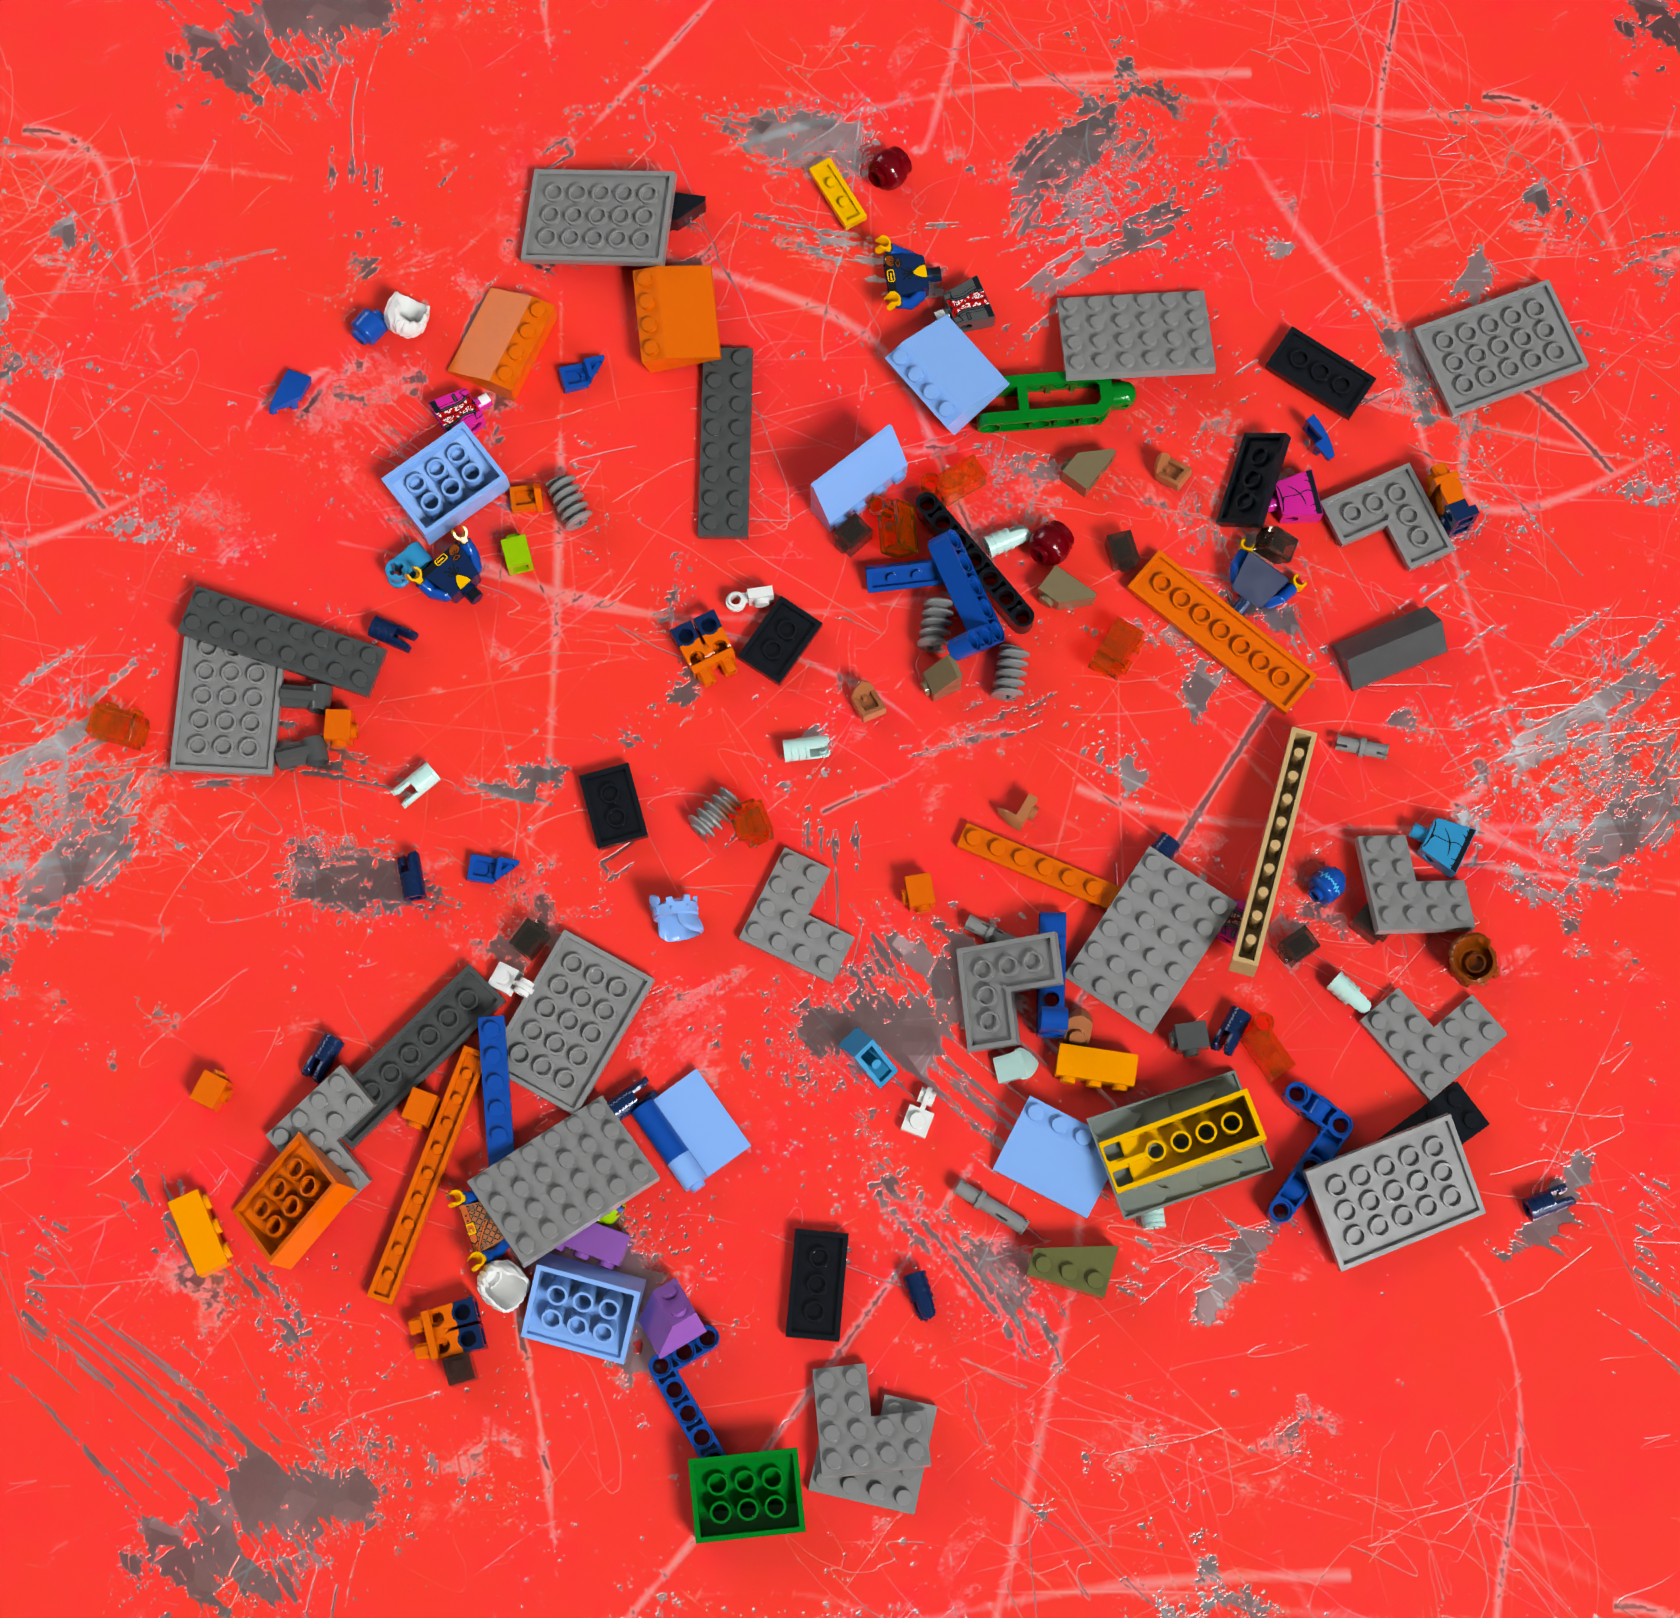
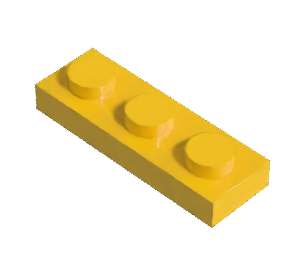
(837, 194)

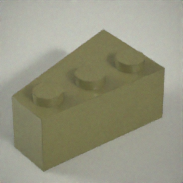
(1074, 1268)

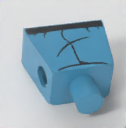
(1443, 844)

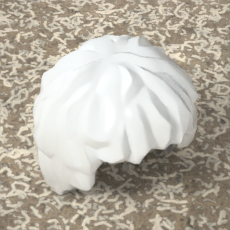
(406, 316)
(503, 1285)

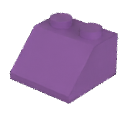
(670, 1319)

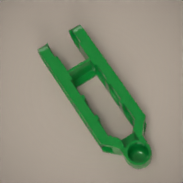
(1113, 397)

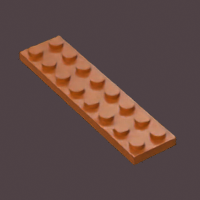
(1222, 632)

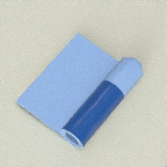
(691, 1131)

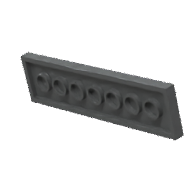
(726, 446)
(282, 641)
(423, 1046)

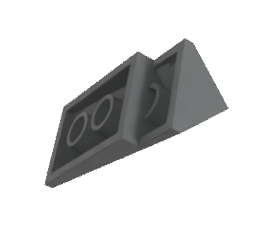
(1391, 648)

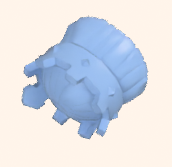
(676, 917)

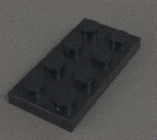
(1320, 373)
(1253, 480)
(1455, 1101)
(817, 1285)

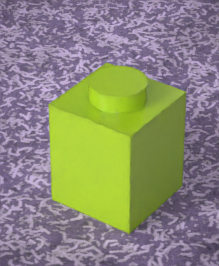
(517, 554)

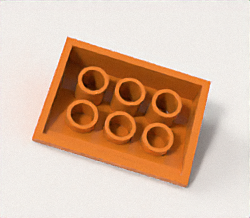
(676, 316)
(504, 342)
(294, 1202)

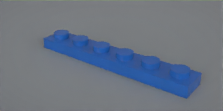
(496, 1087)

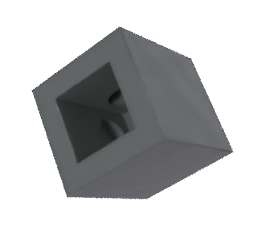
(1189, 1038)

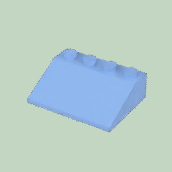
(947, 372)
(858, 478)
(446, 482)
(1053, 1157)
(583, 1307)

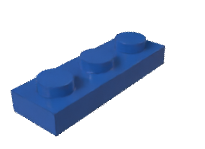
(902, 575)

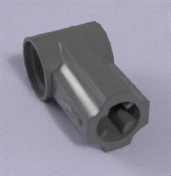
(311, 698)
(309, 752)

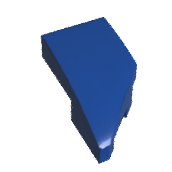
(580, 375)
(290, 391)
(1319, 436)
(489, 869)

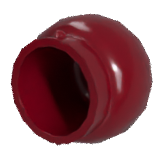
(889, 168)
(1050, 543)

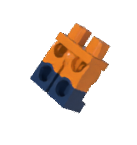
(1449, 501)
(710, 655)
(440, 1330)

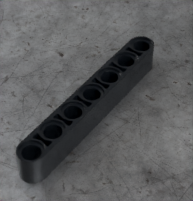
(985, 570)

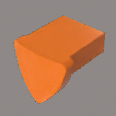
(526, 498)

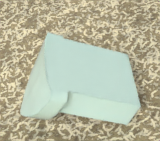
(1015, 1066)

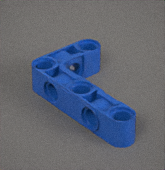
(1053, 1021)
(1323, 1148)

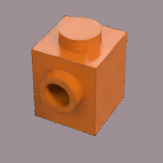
(340, 728)
(918, 893)
(212, 1090)
(420, 1109)

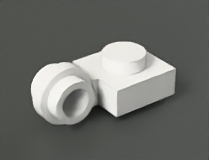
(757, 597)
(510, 980)
(918, 1119)

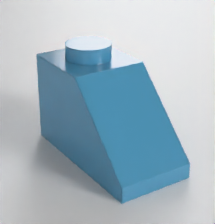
(868, 1057)

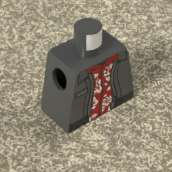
(967, 306)

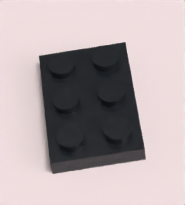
(780, 640)
(613, 806)

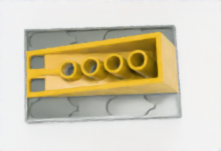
(1180, 1144)

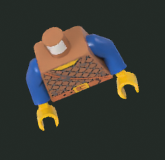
(483, 1234)

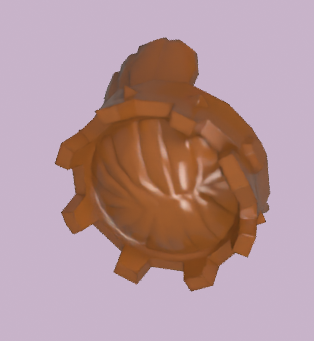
(1473, 959)

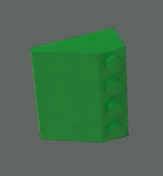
(746, 1495)

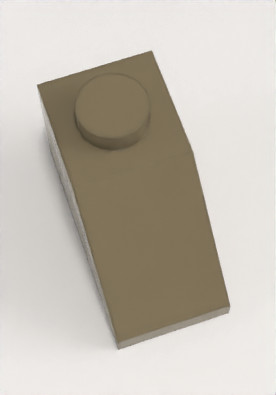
(1086, 469)
(1064, 591)
(941, 678)

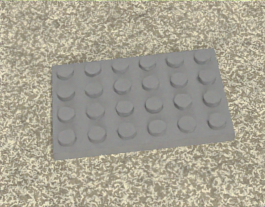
(599, 217)
(1135, 335)
(1500, 348)
(225, 713)
(1150, 940)
(573, 1021)
(563, 1181)
(1394, 1192)

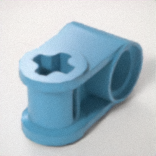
(412, 555)

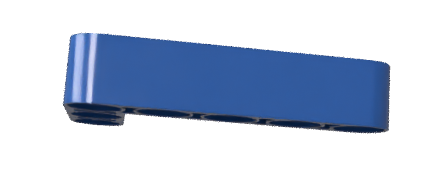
(968, 596)
(686, 1399)

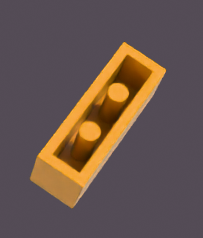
(1096, 1067)
(201, 1232)

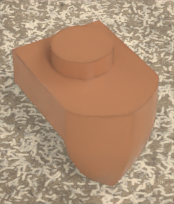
(1170, 471)
(867, 701)
(1027, 811)
(1079, 1027)

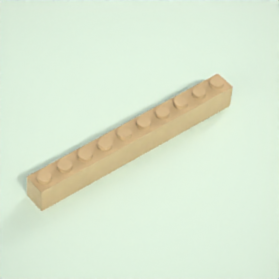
(1272, 852)

